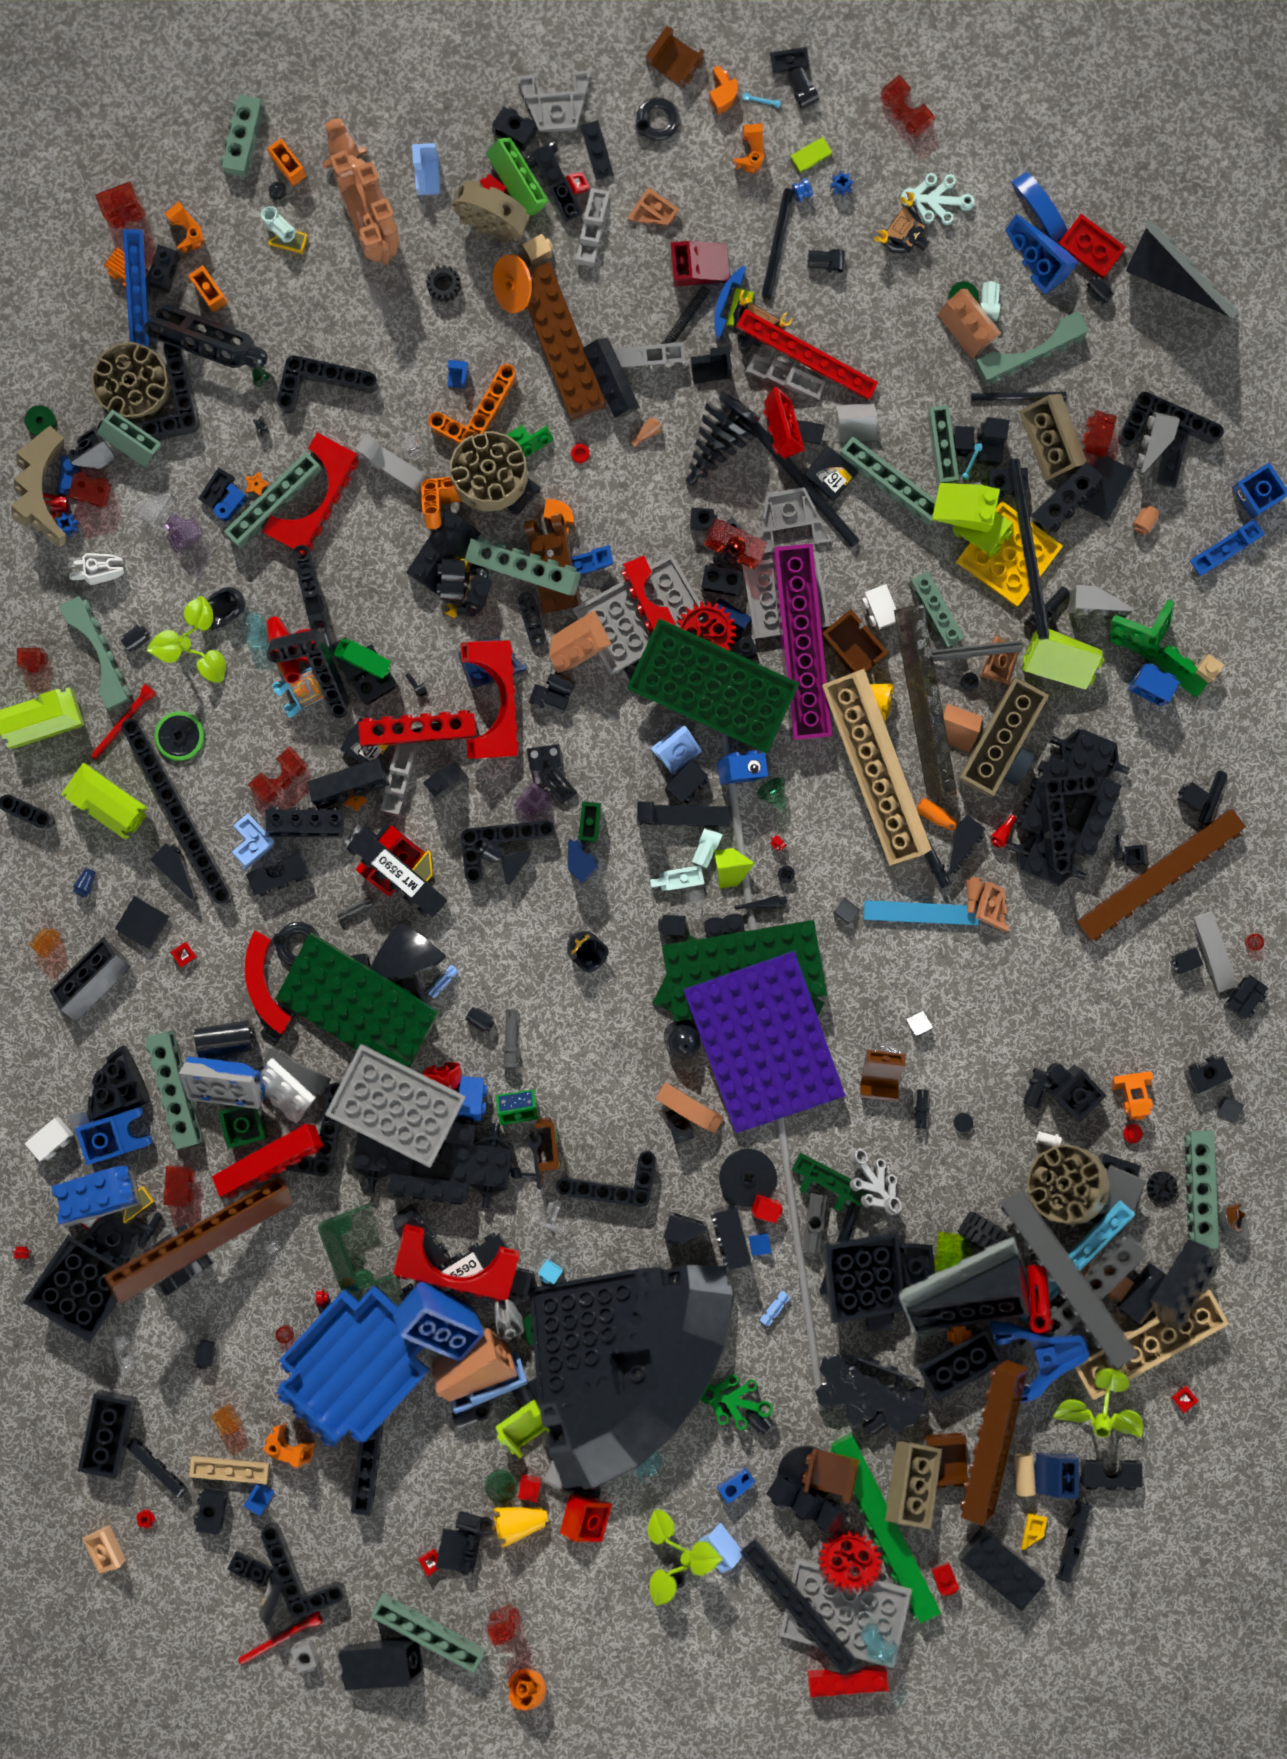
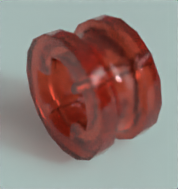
(1260, 939)
(281, 1339)

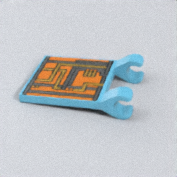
(304, 692)

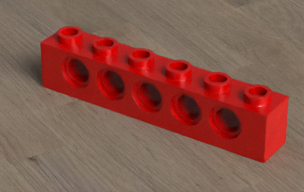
(368, 738)

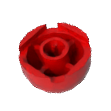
(446, 1075)

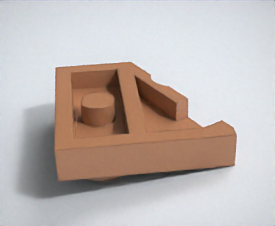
(653, 210)
(993, 906)

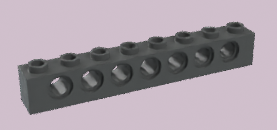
(1108, 1281)

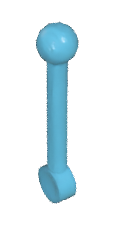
(746, 96)
(978, 447)

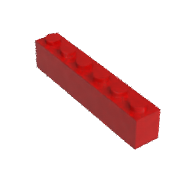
(267, 1161)

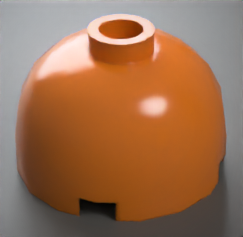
(526, 1689)

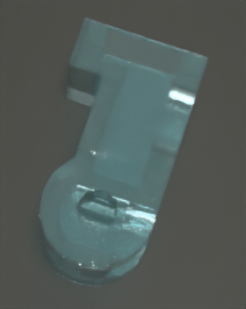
(254, 626)
(877, 1643)

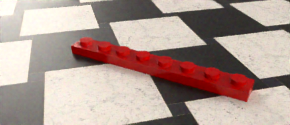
(806, 354)

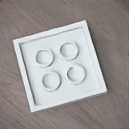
(285, 1091)

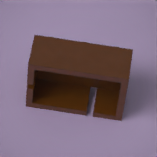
(852, 646)

